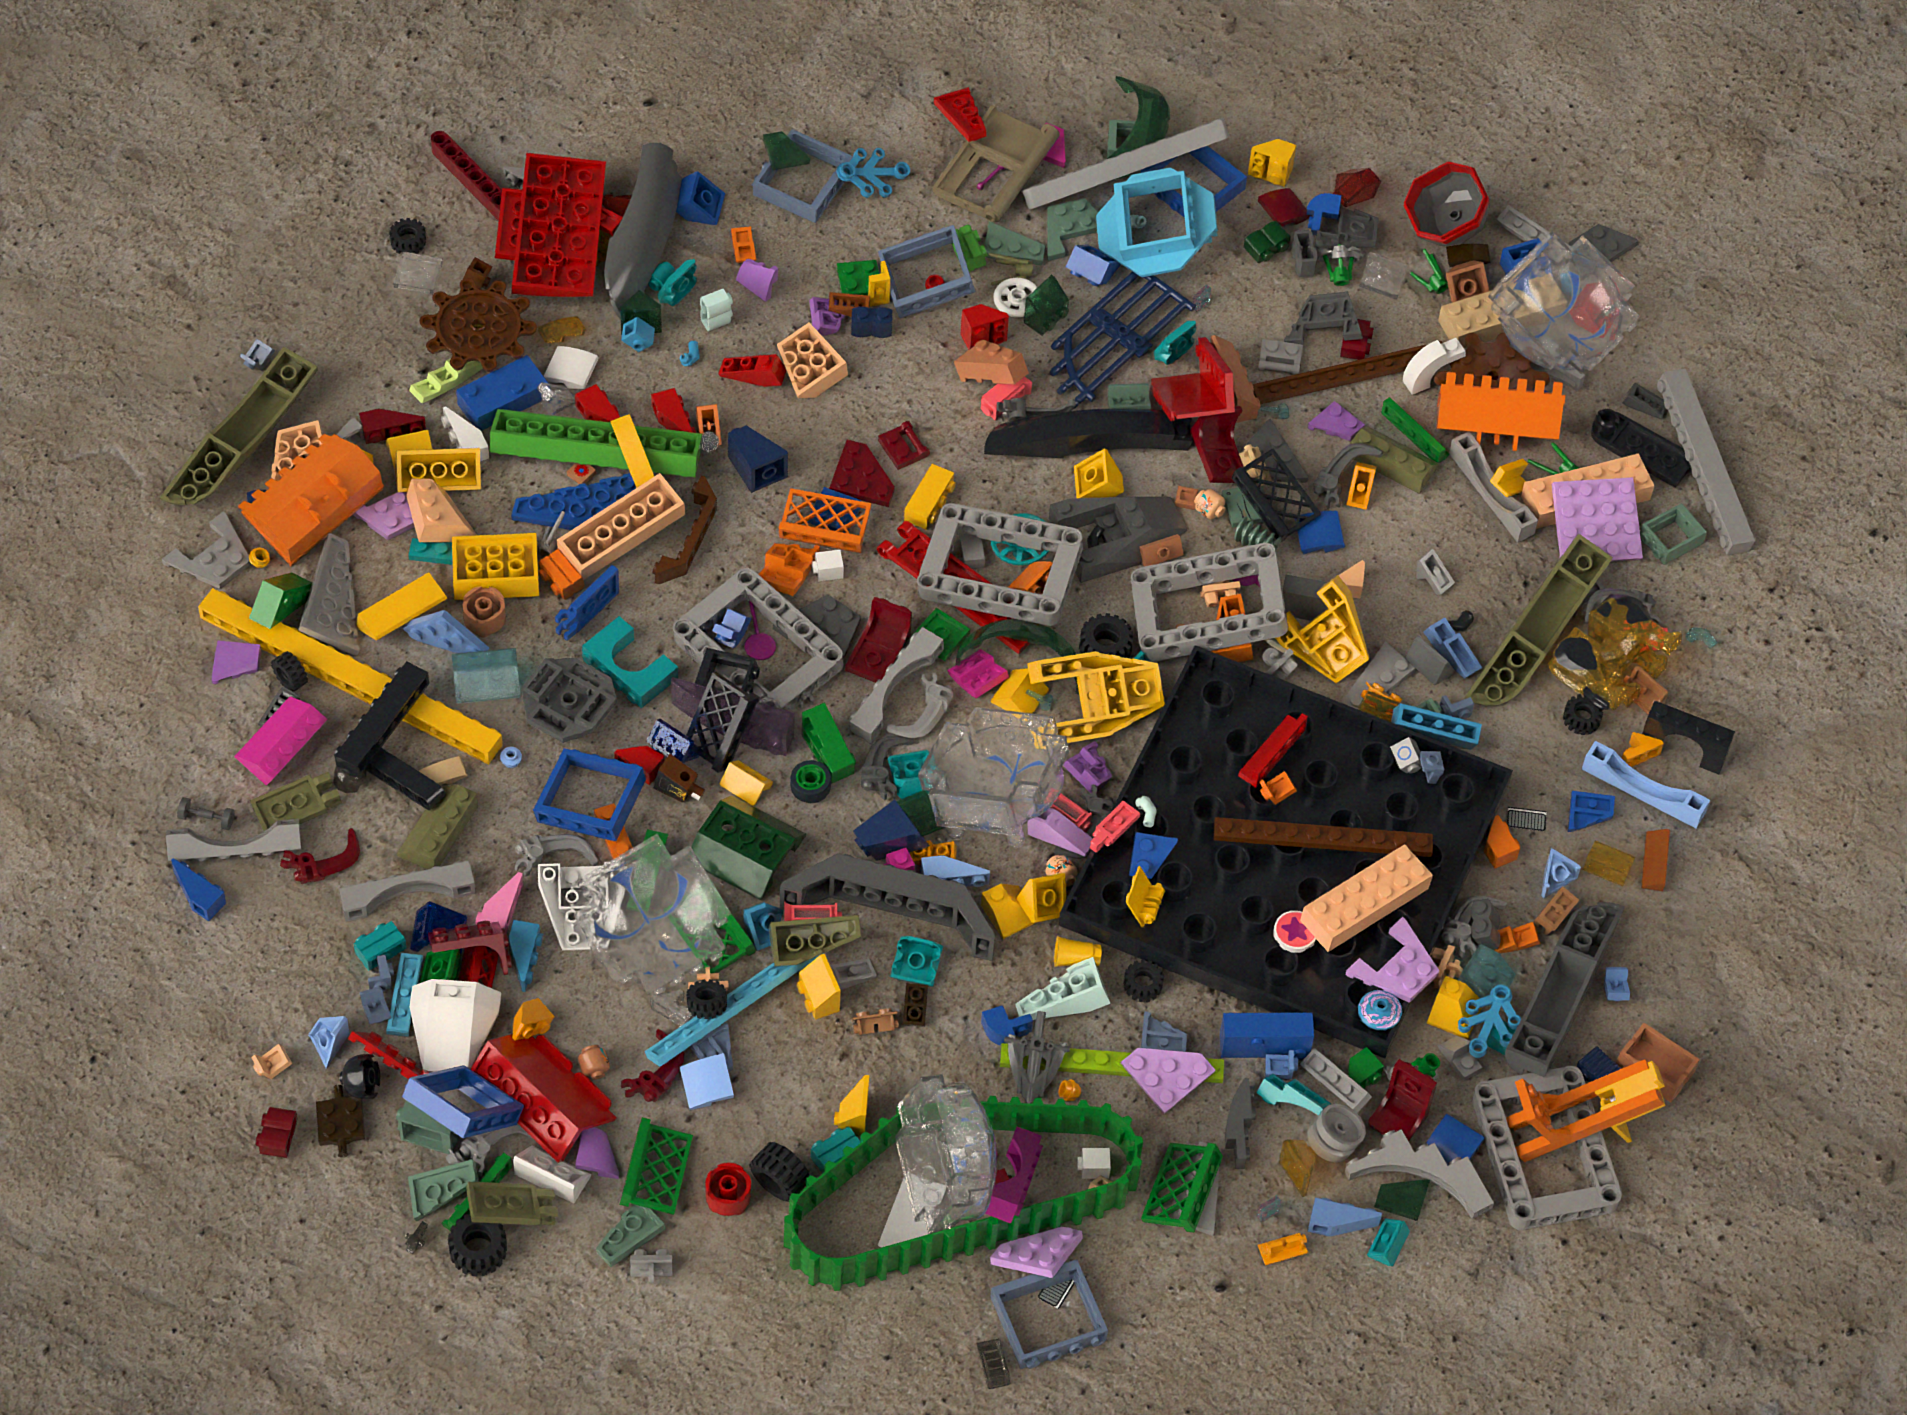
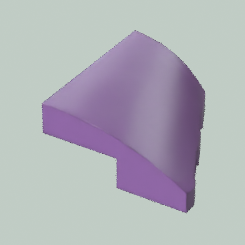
(757, 278)
(823, 320)
(235, 659)
(1089, 767)
(596, 1154)

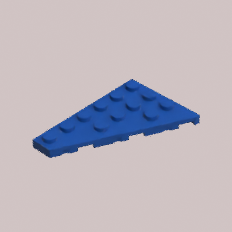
(577, 502)

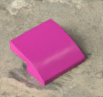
(978, 673)

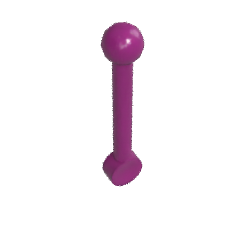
(980, 186)

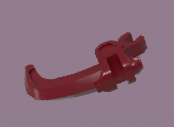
(313, 871)
(655, 1084)

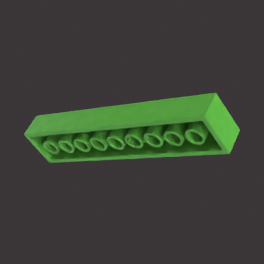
(591, 442)

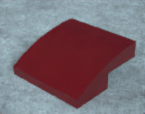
(1284, 206)

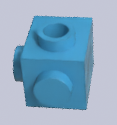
(638, 334)

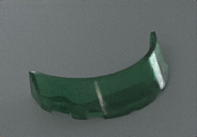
(1151, 118)
(1019, 630)

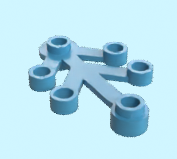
(870, 173)
(1490, 1018)

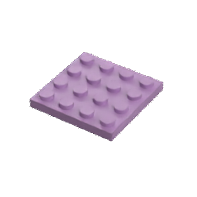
(1600, 512)

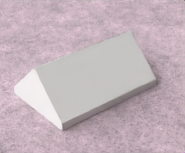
(546, 1173)

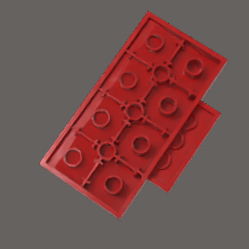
(553, 226)

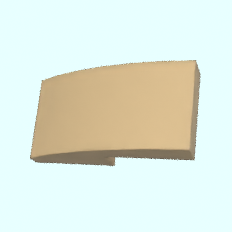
(446, 771)

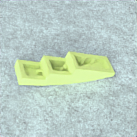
(443, 380)

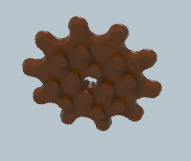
(475, 306)
(1493, 360)

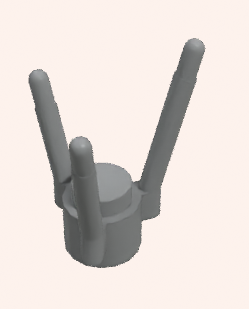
(549, 543)

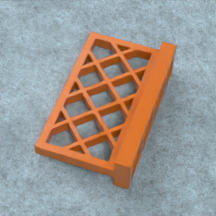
(818, 535)

